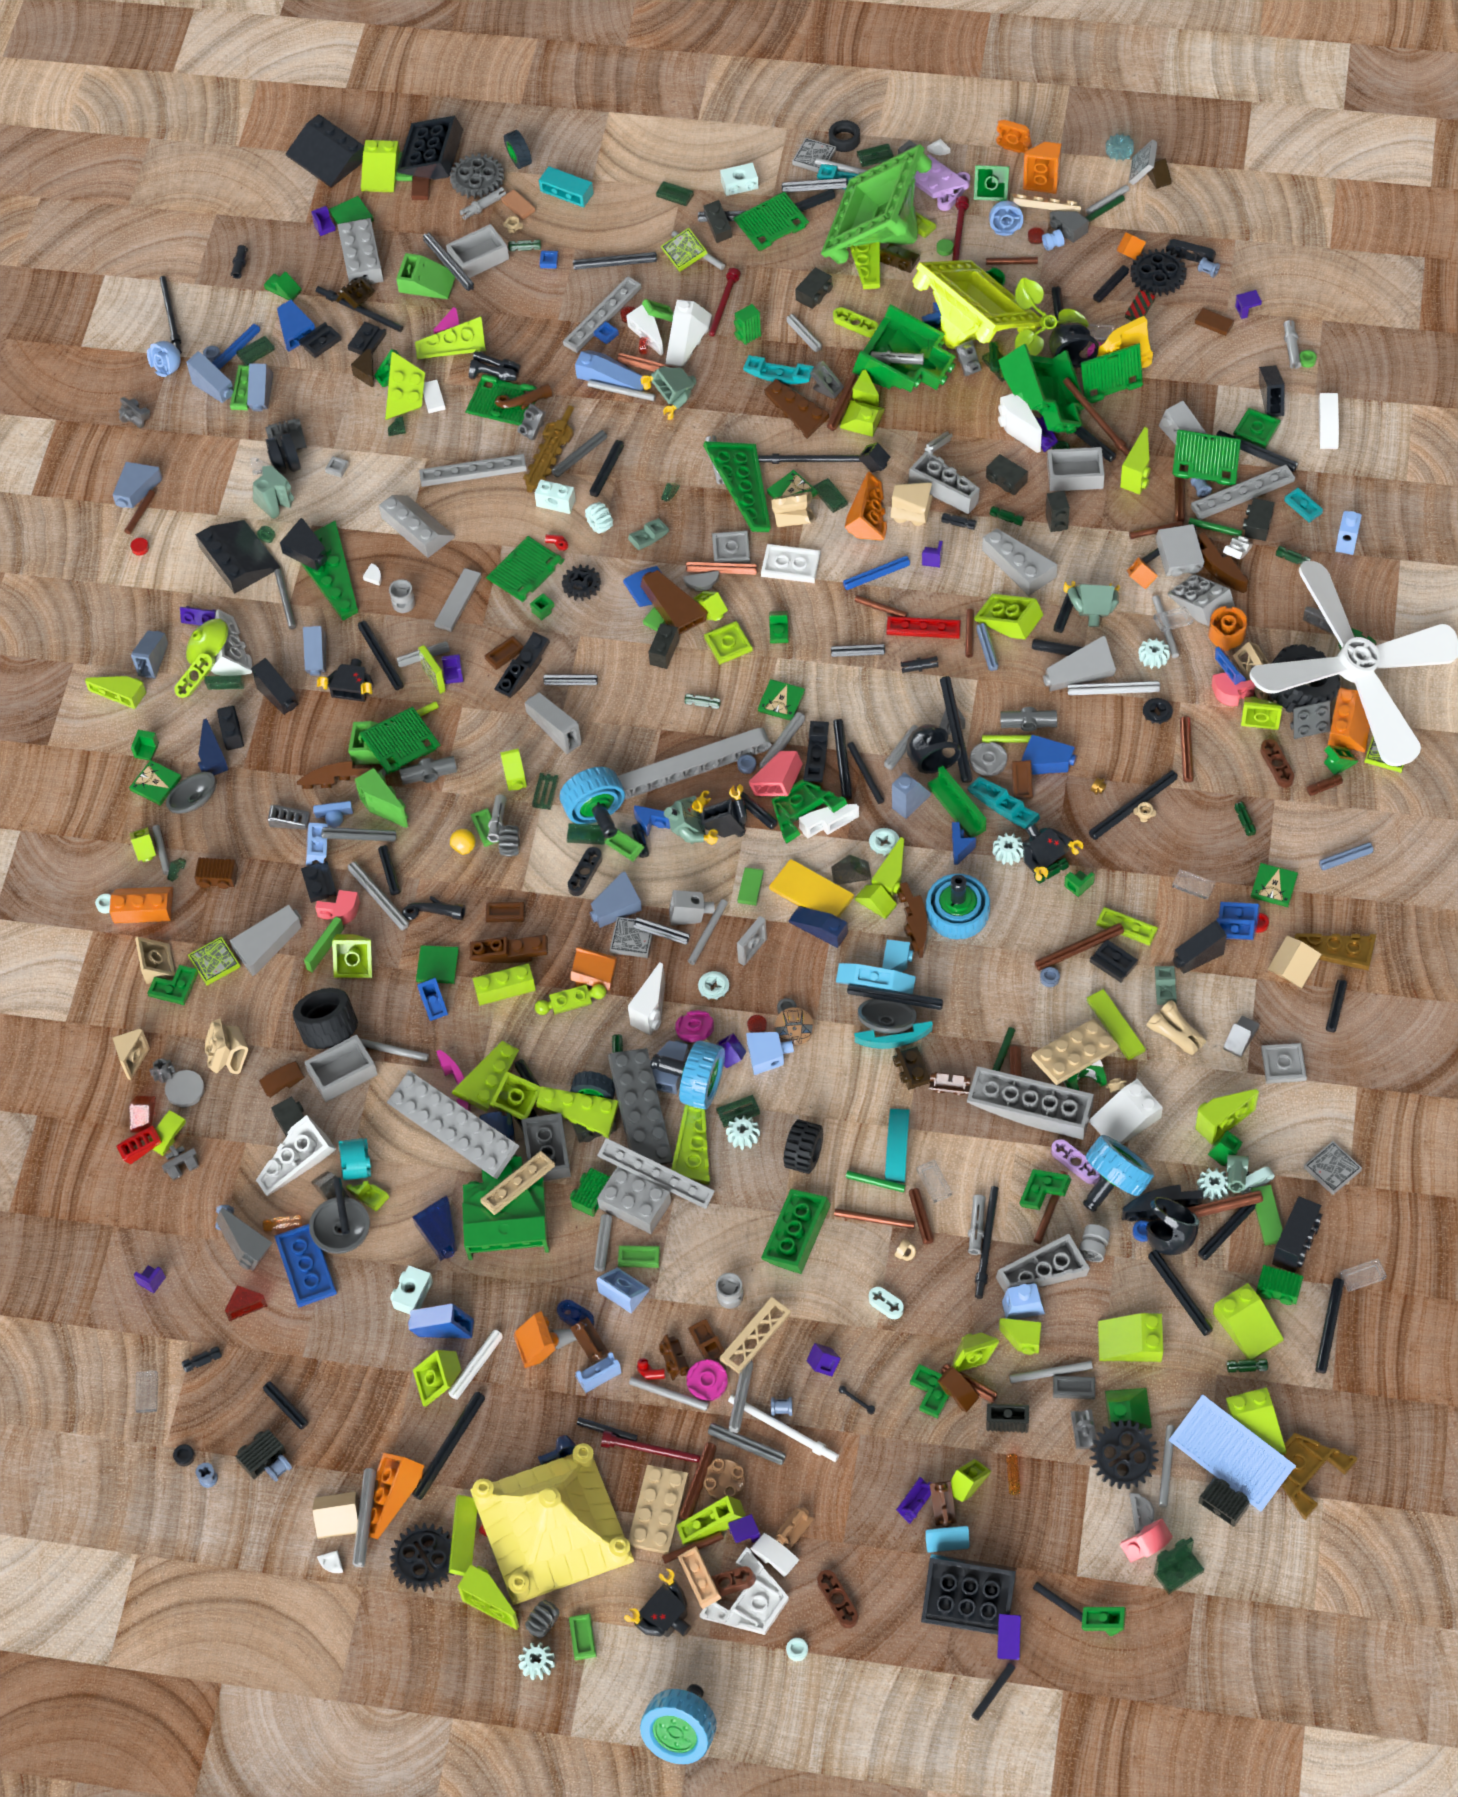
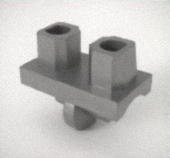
(968, 358)
(131, 412)
(532, 422)
(188, 1158)
(1083, 1429)

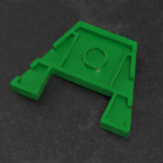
(800, 801)

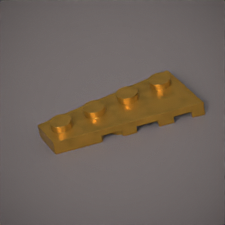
(1343, 950)

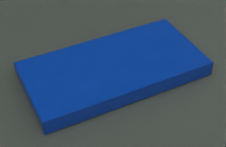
(305, 1266)

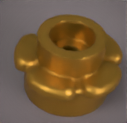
(1098, 786)

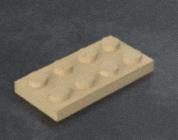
(1074, 1051)
(658, 1509)

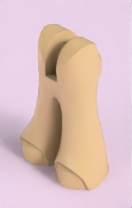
(1176, 1028)

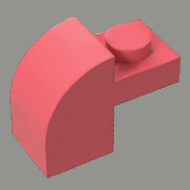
(1228, 692)
(344, 908)
(1148, 1541)

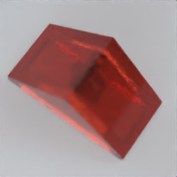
(141, 1113)
(244, 1302)

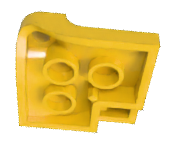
(1129, 335)

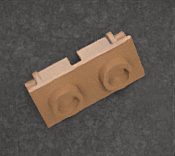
(793, 1528)

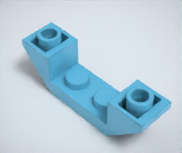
(875, 977)

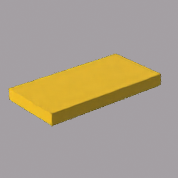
(810, 889)

